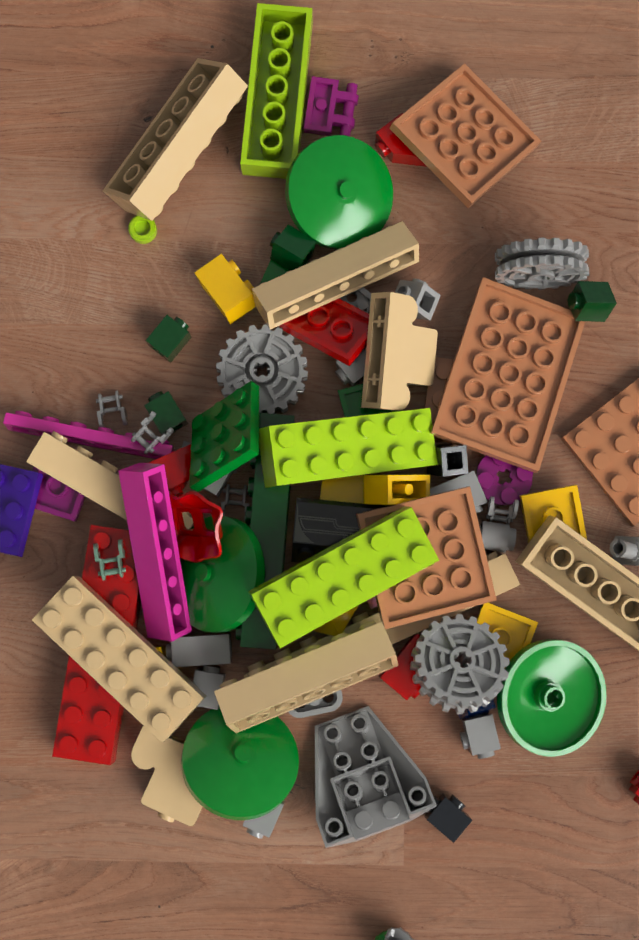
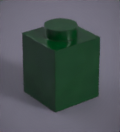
(292, 248)
(591, 301)
(169, 337)
(167, 412)

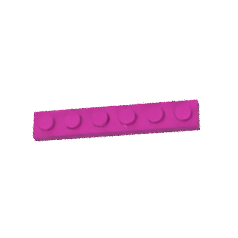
(79, 434)

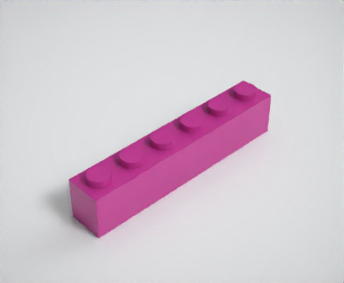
(155, 551)

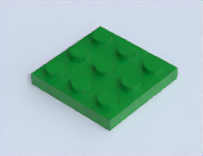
(225, 436)

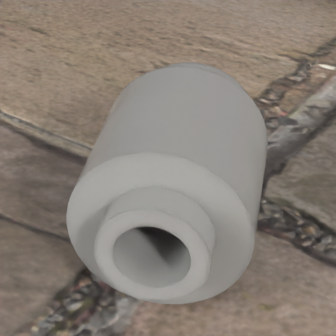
(498, 536)

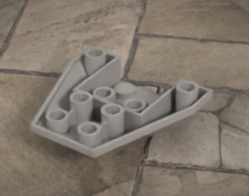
(364, 780)

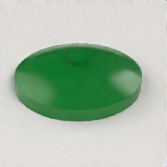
(338, 191)
(220, 585)
(552, 697)
(242, 771)

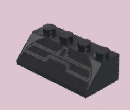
(323, 524)

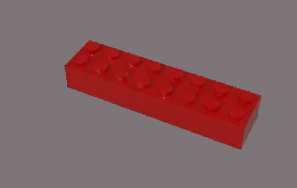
(89, 714)

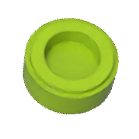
(142, 230)

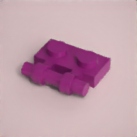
(322, 104)

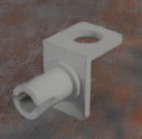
(625, 550)

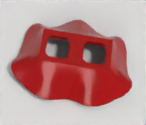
(199, 542)

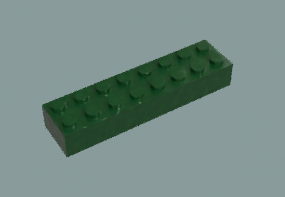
(269, 523)

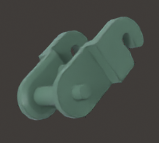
(120, 570)

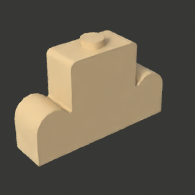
(396, 352)
(167, 787)

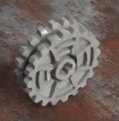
(541, 263)
(264, 349)
(444, 678)

